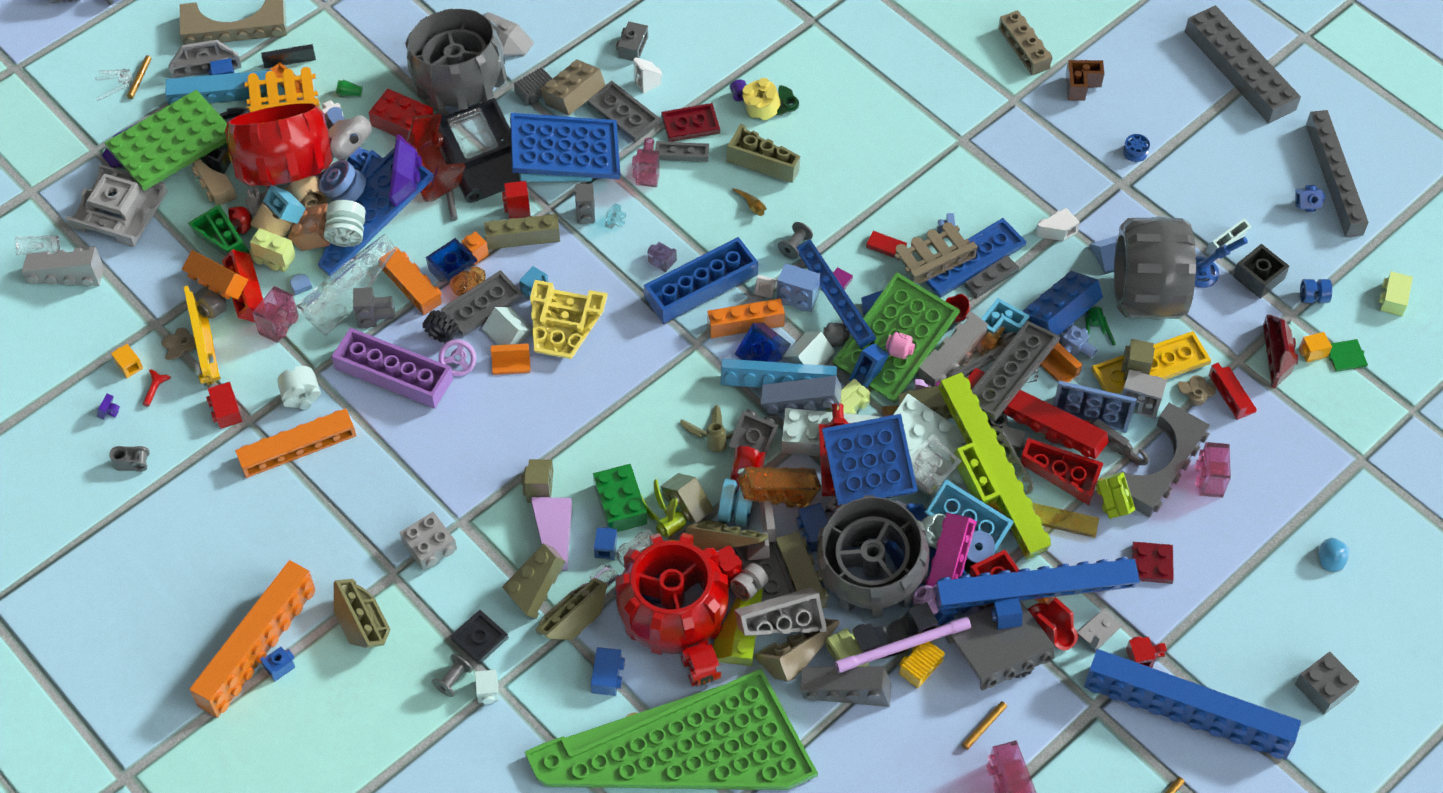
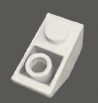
(1058, 226)

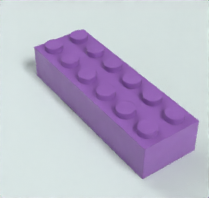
(392, 367)

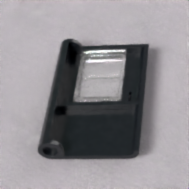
(476, 140)

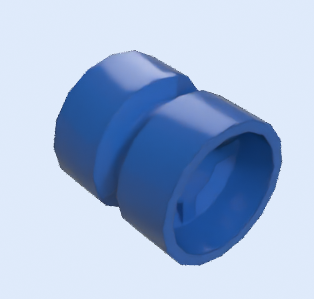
(1319, 291)

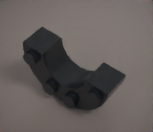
(219, 158)
(915, 621)

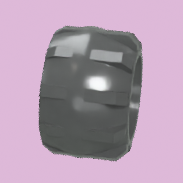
(455, 58)
(1154, 268)
(872, 519)

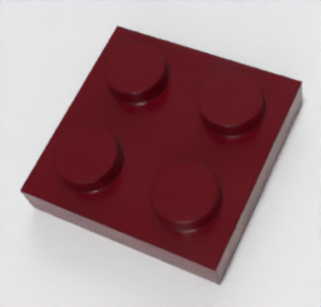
(1154, 562)

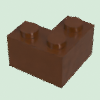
(1081, 75)

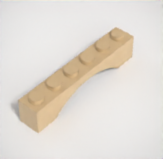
(217, 184)

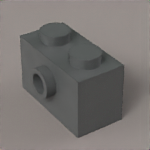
(632, 41)

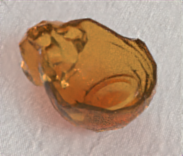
(467, 280)

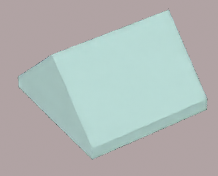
(506, 327)
(810, 349)

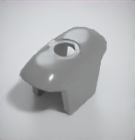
(341, 143)

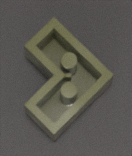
(1138, 357)
(537, 479)
(690, 496)

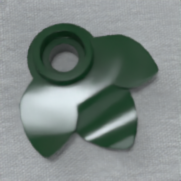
(786, 97)

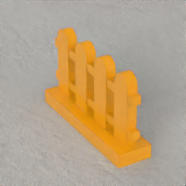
(290, 96)

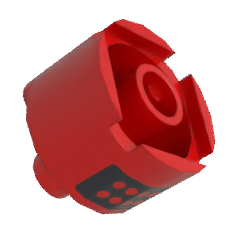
(701, 663)

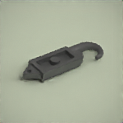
(1119, 443)

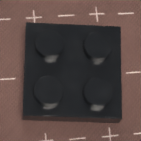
(479, 637)

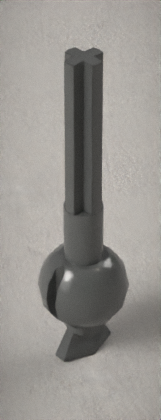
(986, 359)

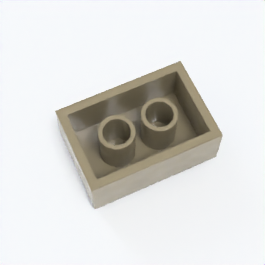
(572, 87)

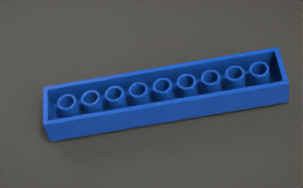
(1192, 704)

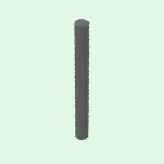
(451, 204)

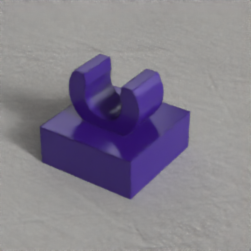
(108, 407)

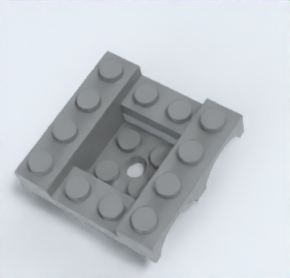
(130, 201)

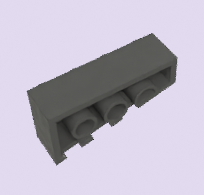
(855, 686)

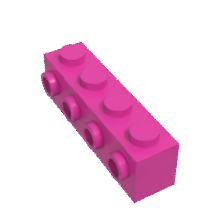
(951, 548)

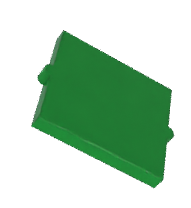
(1347, 355)

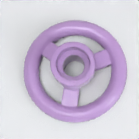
(458, 351)

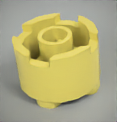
(761, 99)

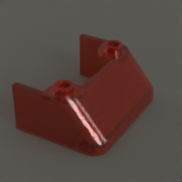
(427, 142)

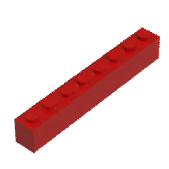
(1052, 421)

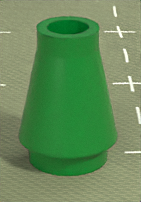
(346, 88)

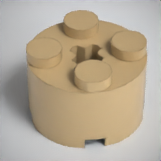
(307, 192)
(270, 222)

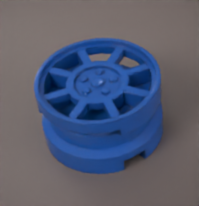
(1136, 148)

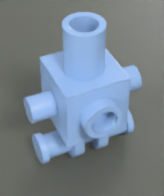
(1076, 341)

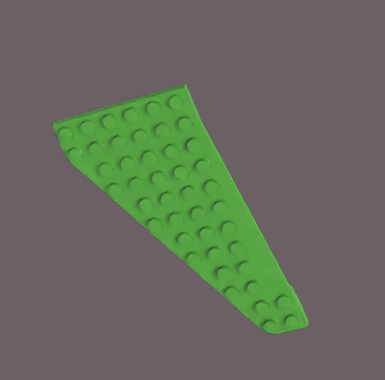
(705, 741)

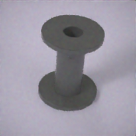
(789, 247)
(445, 684)

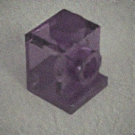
(662, 256)

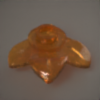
(991, 341)

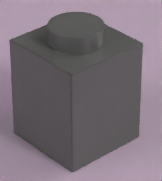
(1016, 439)

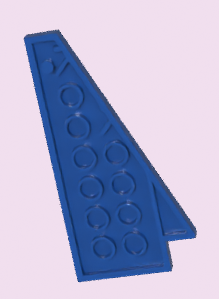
(377, 206)

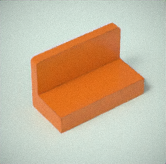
(510, 359)
(1061, 364)

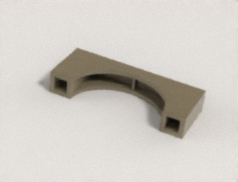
(265, 23)

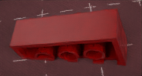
(1063, 468)

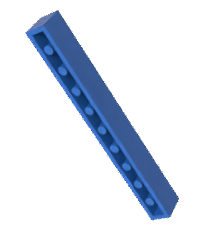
(1036, 584)

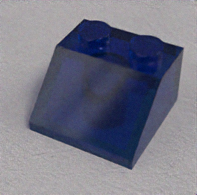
(449, 260)
(762, 344)

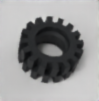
(440, 326)

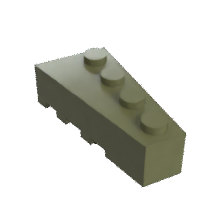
(761, 155)

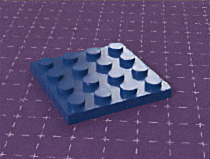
(870, 459)

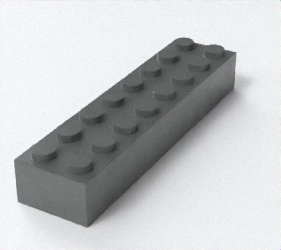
(1242, 64)

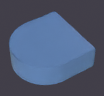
(300, 283)

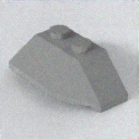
(512, 36)
(196, 58)

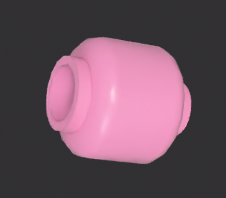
(900, 345)

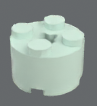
(298, 387)

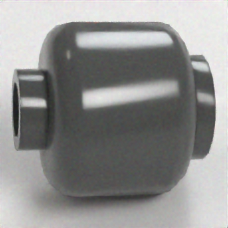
(211, 305)
(836, 334)

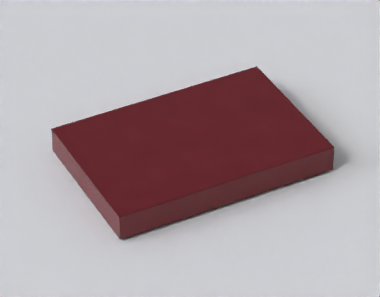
(690, 122)

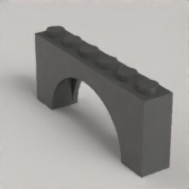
(1185, 434)

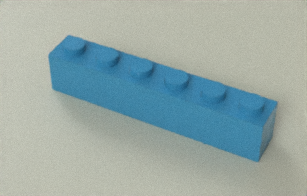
(214, 87)
(758, 373)

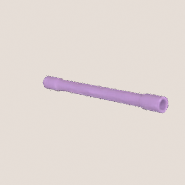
(854, 661)

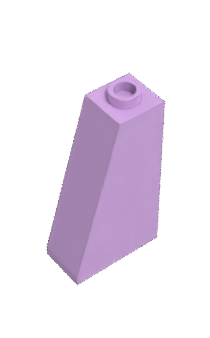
(554, 523)

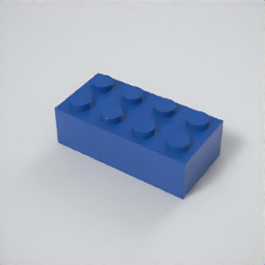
(1064, 302)

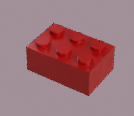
(395, 113)

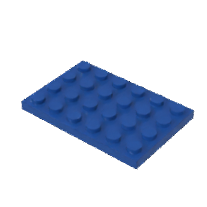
(564, 146)

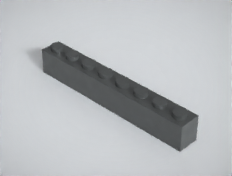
(1336, 173)

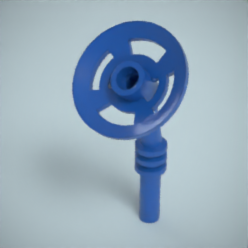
(1203, 267)

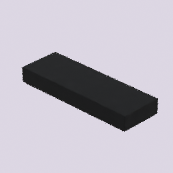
(288, 56)

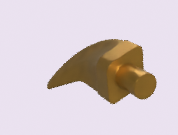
(755, 204)

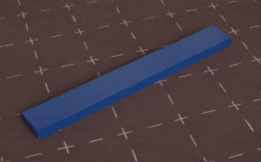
(836, 295)

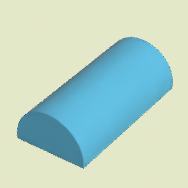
(957, 501)

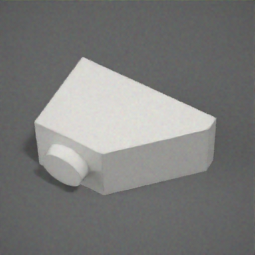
(646, 75)

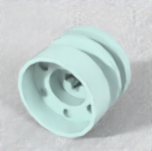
(344, 223)

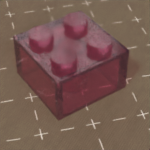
(275, 314)
(1213, 469)

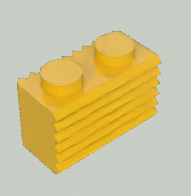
(921, 663)

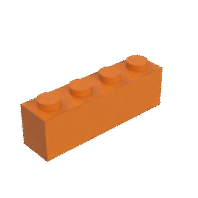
(215, 275)
(412, 282)
(740, 318)

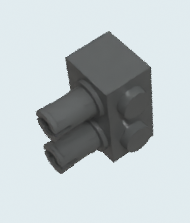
(370, 309)

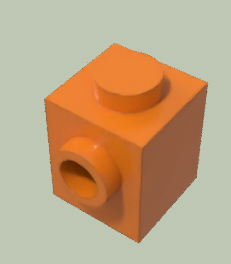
(476, 245)

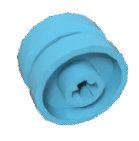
(733, 502)

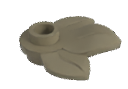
(178, 343)
(1197, 390)

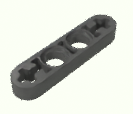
(1013, 458)

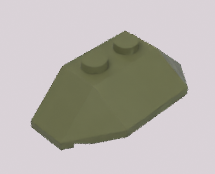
(574, 611)
(359, 615)

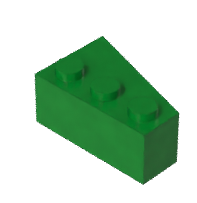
(218, 231)

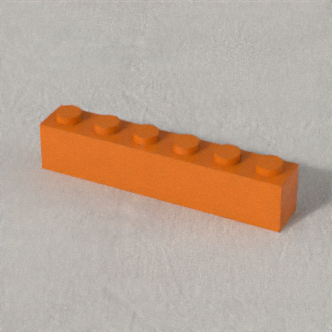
(295, 443)

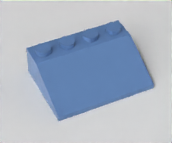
(1095, 404)

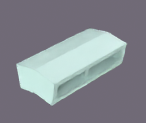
(1227, 237)

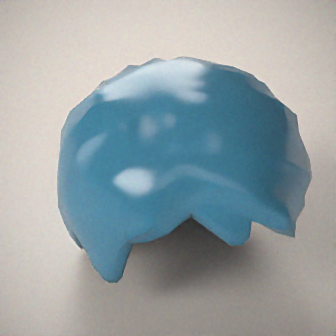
(1333, 554)

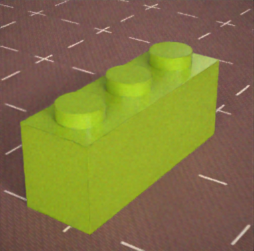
(976, 474)

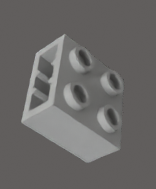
(428, 541)

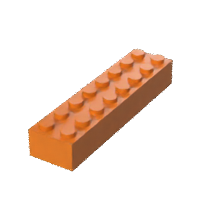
(253, 639)

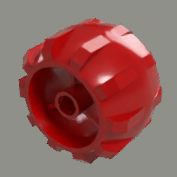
(279, 144)
(681, 568)

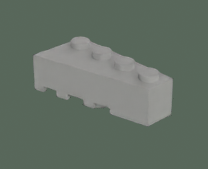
(63, 267)
(954, 350)
(784, 614)

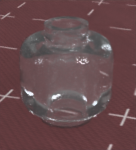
(606, 574)

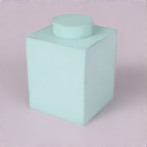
(487, 686)

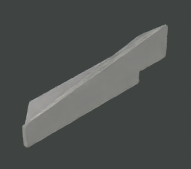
(761, 521)

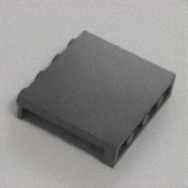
(1002, 653)

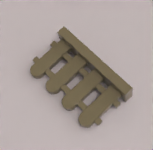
(943, 260)

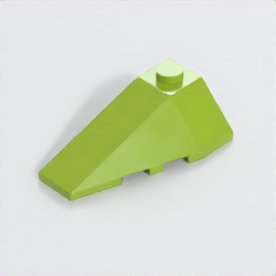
(731, 644)

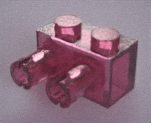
(646, 165)

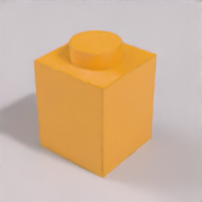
(1315, 347)
(127, 360)

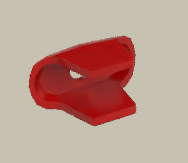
(744, 458)
(1056, 613)

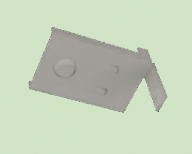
(1099, 630)

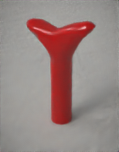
(156, 381)

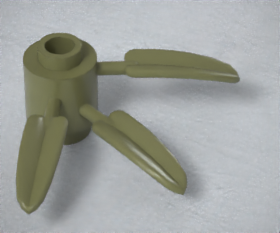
(715, 433)

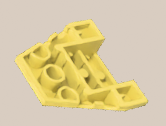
(563, 318)

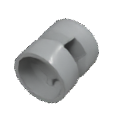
(748, 582)

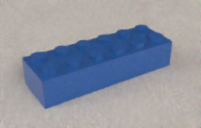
(700, 280)

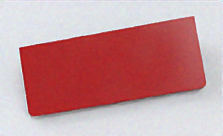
(1231, 391)

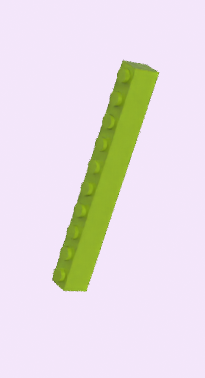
(1012, 502)

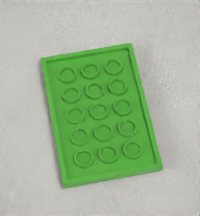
(169, 140)
(906, 310)

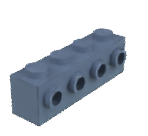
(801, 394)

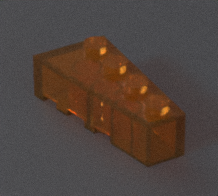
(780, 485)

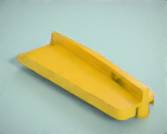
(203, 341)

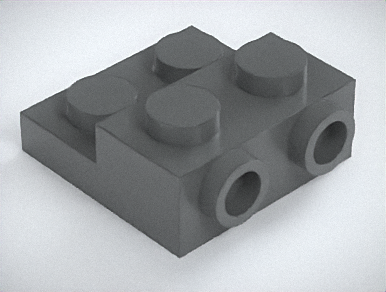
(753, 432)

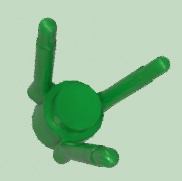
(1096, 318)

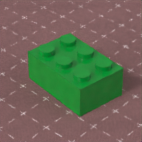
(620, 498)

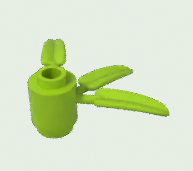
(672, 521)

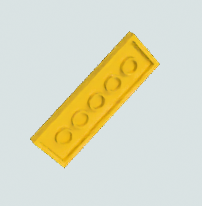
(1169, 360)

